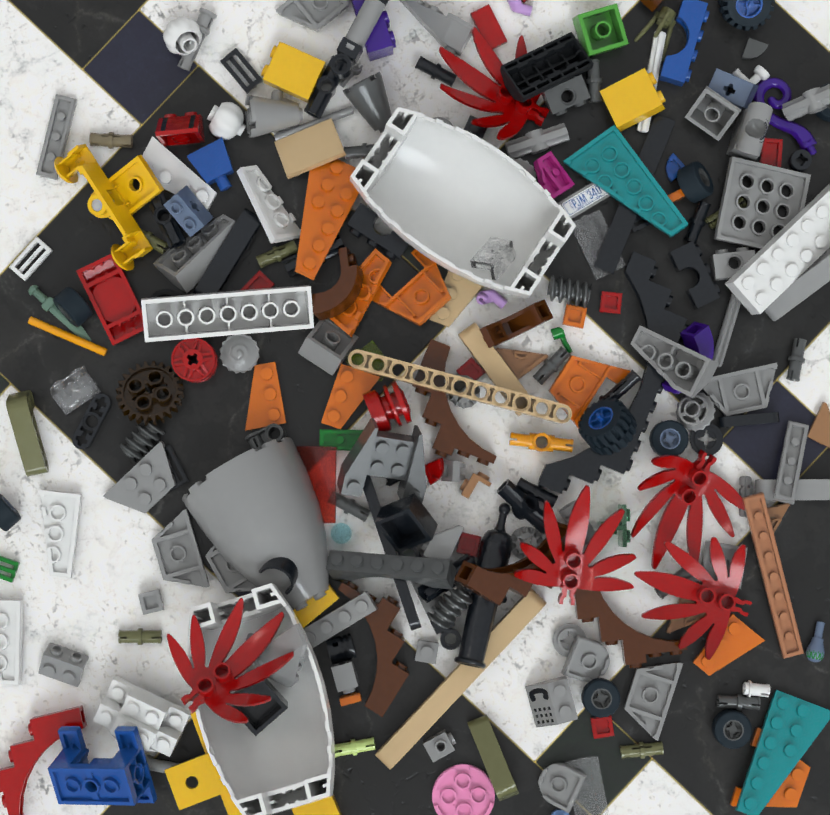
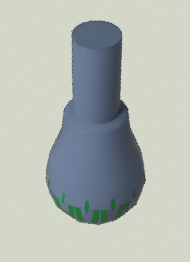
(815, 650)

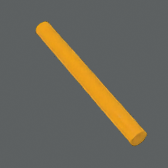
(67, 336)

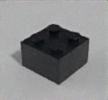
(406, 523)
(262, 715)

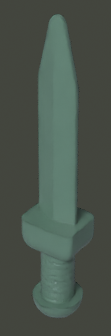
(48, 305)

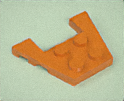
(420, 296)
(580, 382)
(790, 790)

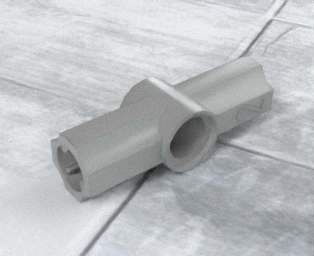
(810, 103)
(537, 141)

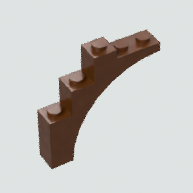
(439, 412)
(495, 582)
(611, 629)
(388, 642)

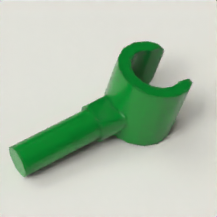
(558, 333)

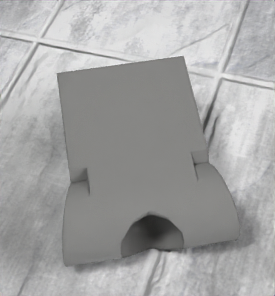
(750, 131)

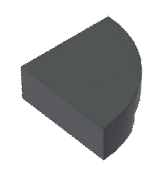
(753, 49)

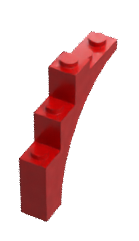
(27, 753)

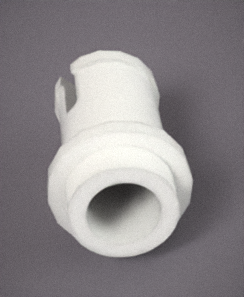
(755, 689)

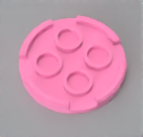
(463, 791)

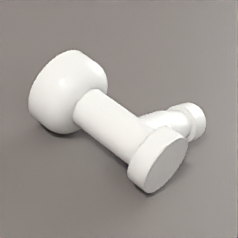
(759, 74)

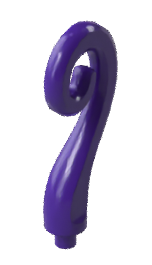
(800, 133)

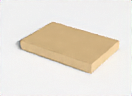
(309, 148)

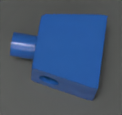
(213, 164)

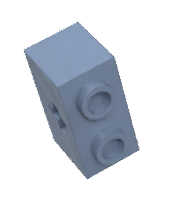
(744, 91)
(188, 211)

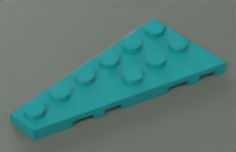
(619, 172)
(783, 740)

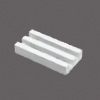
(33, 268)

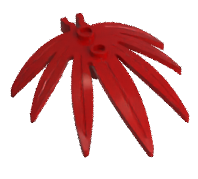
(514, 112)
(689, 485)
(571, 565)
(712, 597)
(215, 682)

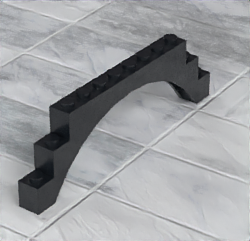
(652, 301)

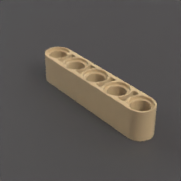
(492, 363)

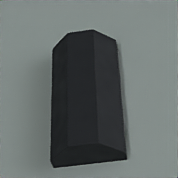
(545, 67)

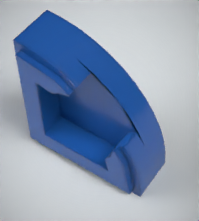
(672, 166)

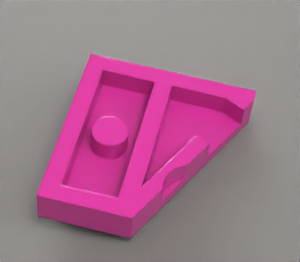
(552, 175)

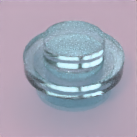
(341, 533)

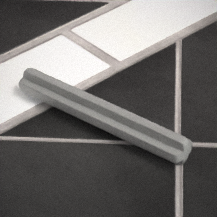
(726, 330)

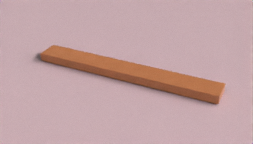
(772, 575)

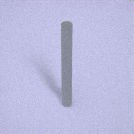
(335, 116)

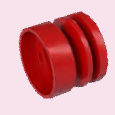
(206, 358)
(387, 407)

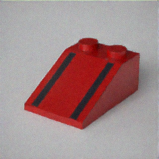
(180, 130)

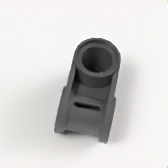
(264, 435)

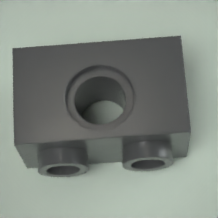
(578, 95)

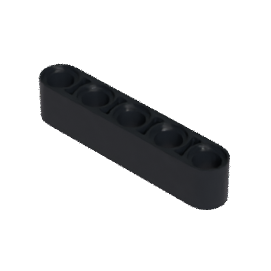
(229, 253)

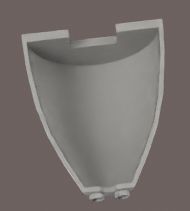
(262, 511)

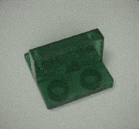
(624, 535)

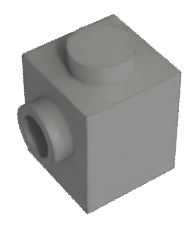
(439, 745)

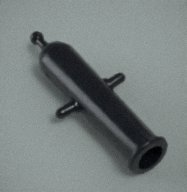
(480, 616)

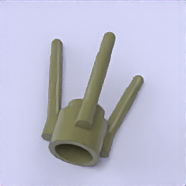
(665, 19)

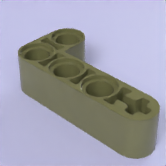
(26, 432)
(493, 758)

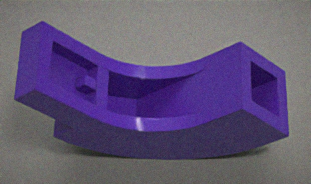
(699, 339)

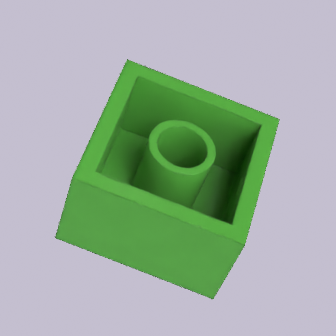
(600, 30)

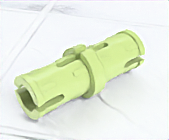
(354, 747)

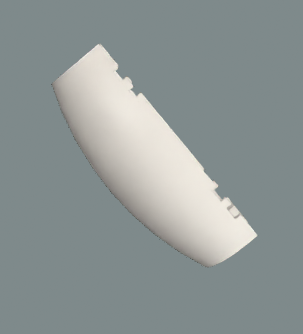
(454, 193)
(295, 753)

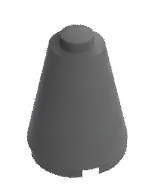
(371, 101)

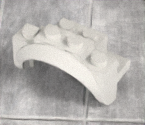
(144, 711)

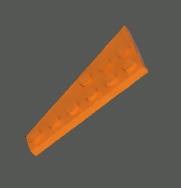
(325, 210)

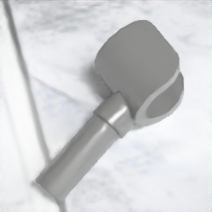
(354, 72)
(278, 95)

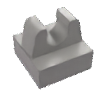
(452, 471)

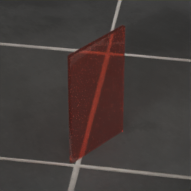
(321, 468)

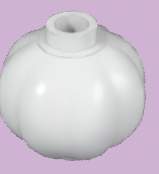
(179, 36)
(226, 121)

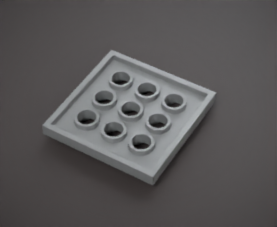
(734, 189)

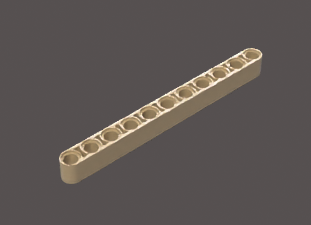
(448, 388)
(458, 681)

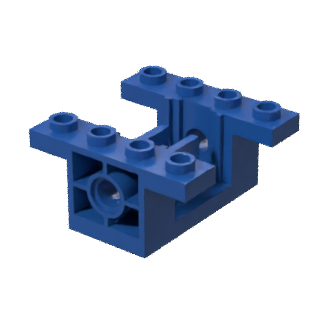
(105, 780)

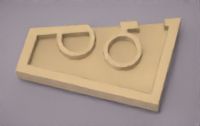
(461, 292)

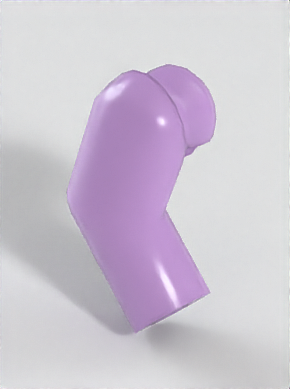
(518, 7)
(490, 296)

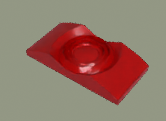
(112, 299)

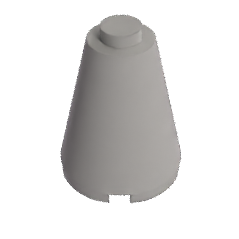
(270, 115)

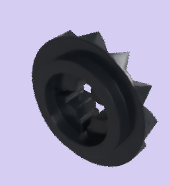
(711, 447)

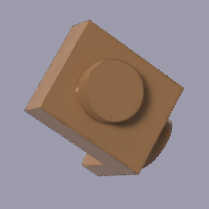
(468, 485)

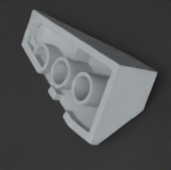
(448, 30)
(189, 262)
(677, 364)
(288, 641)

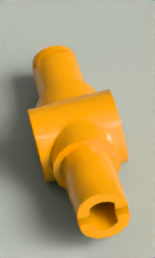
(530, 441)

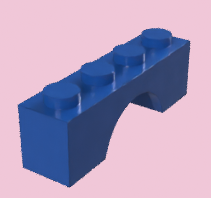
(676, 67)

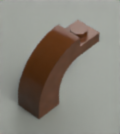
(344, 292)
(516, 324)

